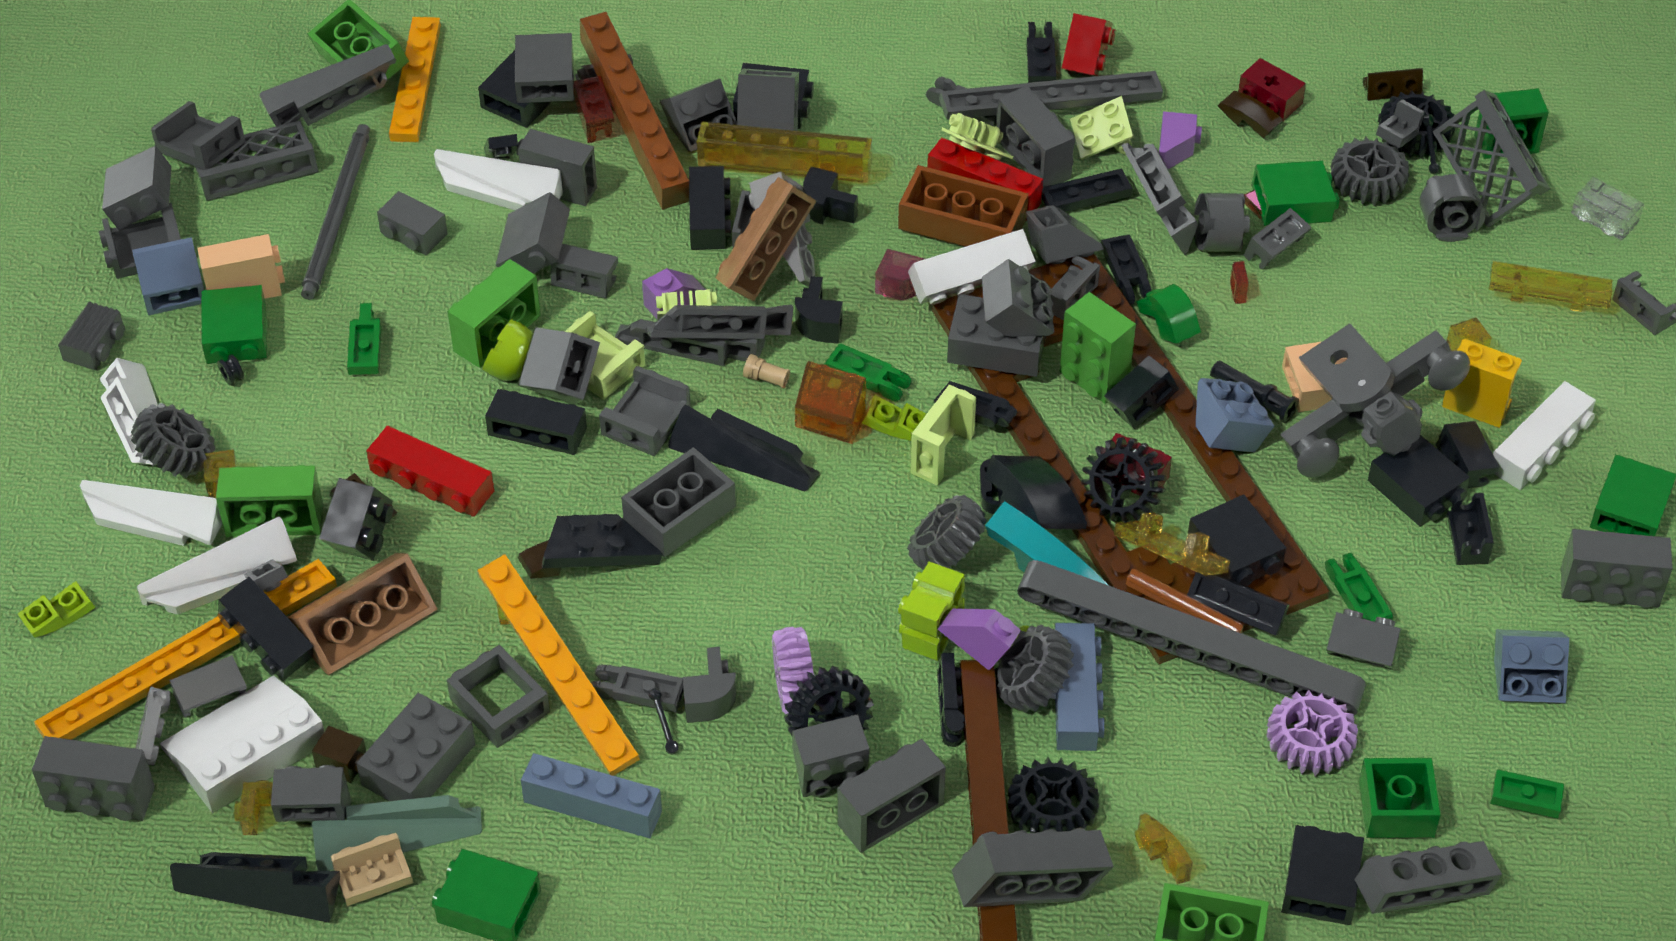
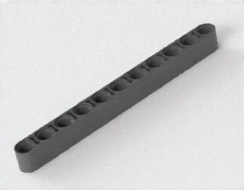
(1187, 636)

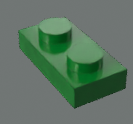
(1527, 793)

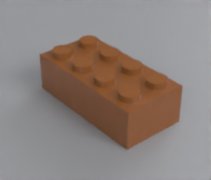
(959, 208)

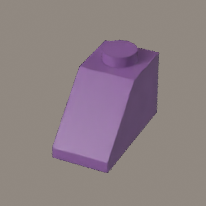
(1178, 137)
(666, 282)
(980, 633)

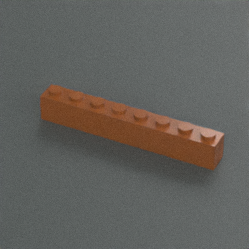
(634, 111)

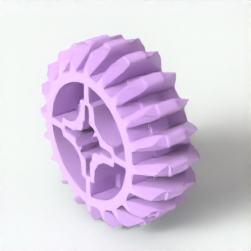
(791, 660)
(1317, 723)

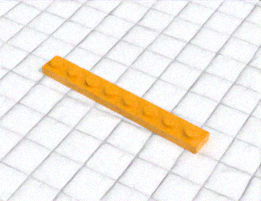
(558, 665)

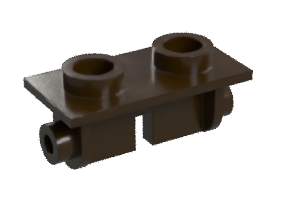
(1390, 83)

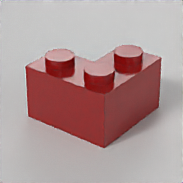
(1086, 44)

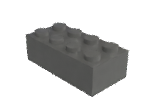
(1031, 867)

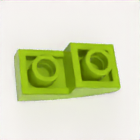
(891, 419)
(50, 615)

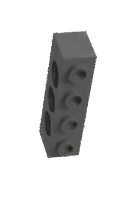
(1427, 876)

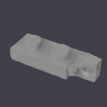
(151, 725)

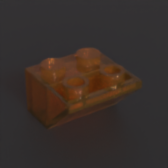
(831, 402)

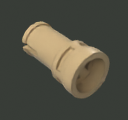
(758, 368)

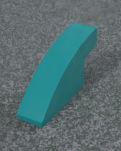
(1033, 542)

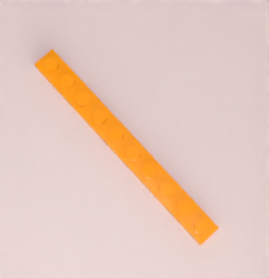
(174, 660)

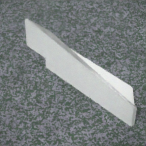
(496, 180)
(125, 398)
(153, 512)
(219, 569)

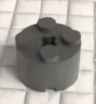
(1452, 206)
(1221, 222)

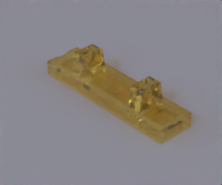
(1550, 285)
(1189, 553)

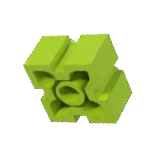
(926, 607)

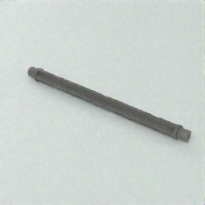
(335, 212)

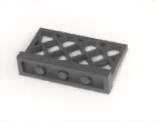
(1506, 139)
(265, 167)

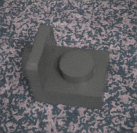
(267, 575)

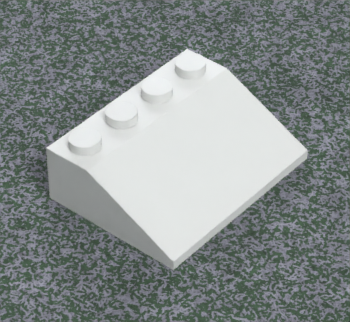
(244, 741)

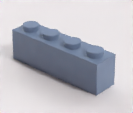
(1080, 700)
(591, 795)

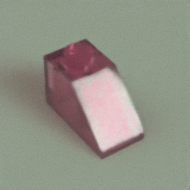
(893, 277)

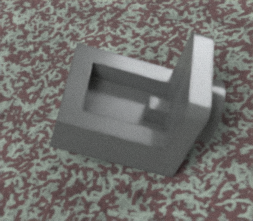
(1402, 125)

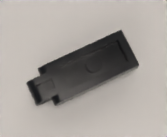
(501, 147)
(989, 408)

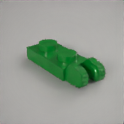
(873, 369)
(1357, 588)

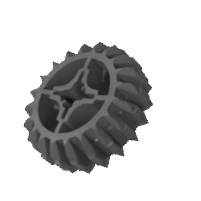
(1352, 174)
(172, 439)
(947, 532)
(1033, 668)

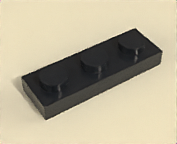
(1087, 191)
(1239, 602)

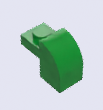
(1172, 312)

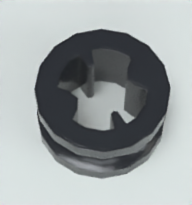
(230, 369)

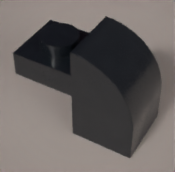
(830, 202)
(816, 317)

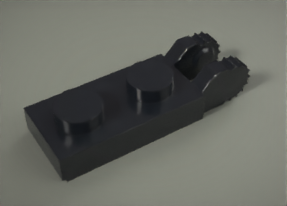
(1040, 54)
(1126, 266)
(949, 701)

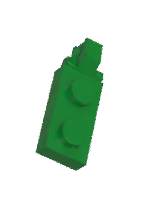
(364, 342)

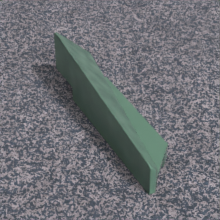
(416, 822)

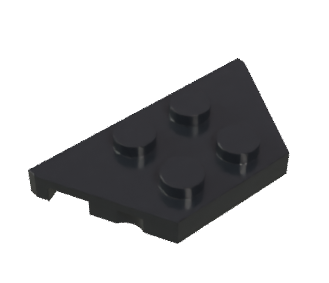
(597, 542)

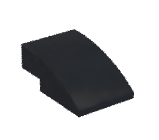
(1036, 491)

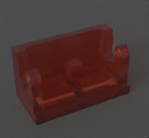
(593, 107)

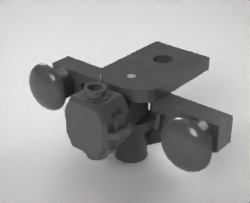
(1368, 396)

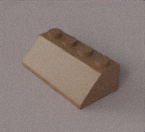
(765, 239)
(364, 612)

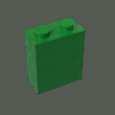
(1298, 186)
(234, 323)
(1632, 498)
(486, 896)

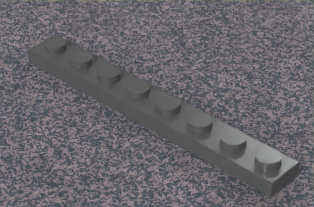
(1056, 93)

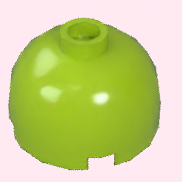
(510, 352)

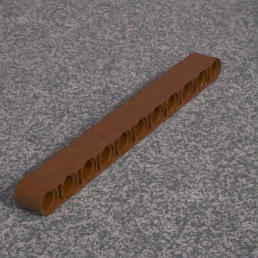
(985, 781)

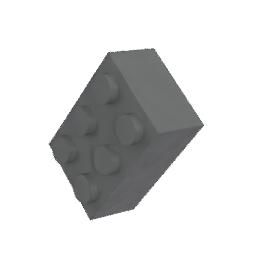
(1035, 136)
(982, 346)
(679, 501)
(1616, 568)
(416, 751)
(93, 778)
(891, 795)

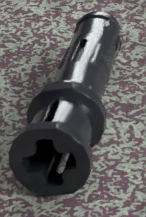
(1267, 395)

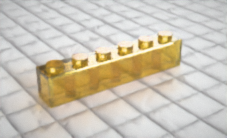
(783, 151)

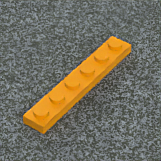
(415, 80)

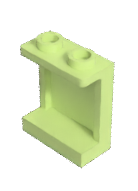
(613, 360)
(949, 415)

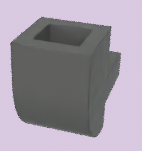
(712, 694)

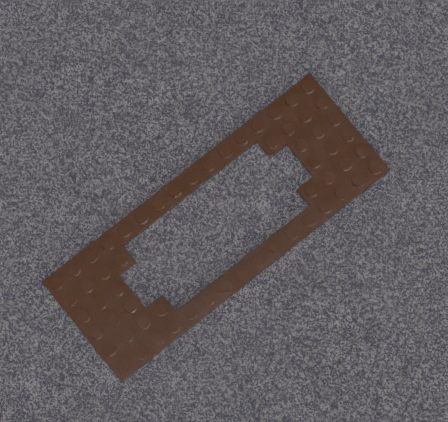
(1293, 583)

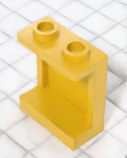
(1487, 387)

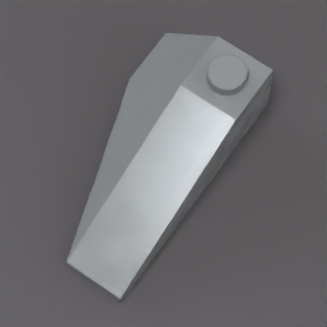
(796, 254)

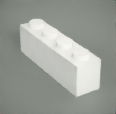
(963, 268)
(1543, 435)

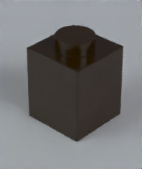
(339, 750)

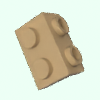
(371, 869)

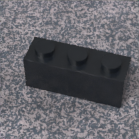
(709, 207)
(536, 421)
(264, 629)

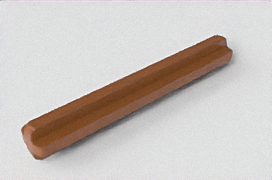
(1177, 600)

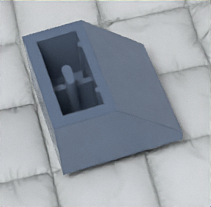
(169, 276)
(1230, 415)
(1531, 665)

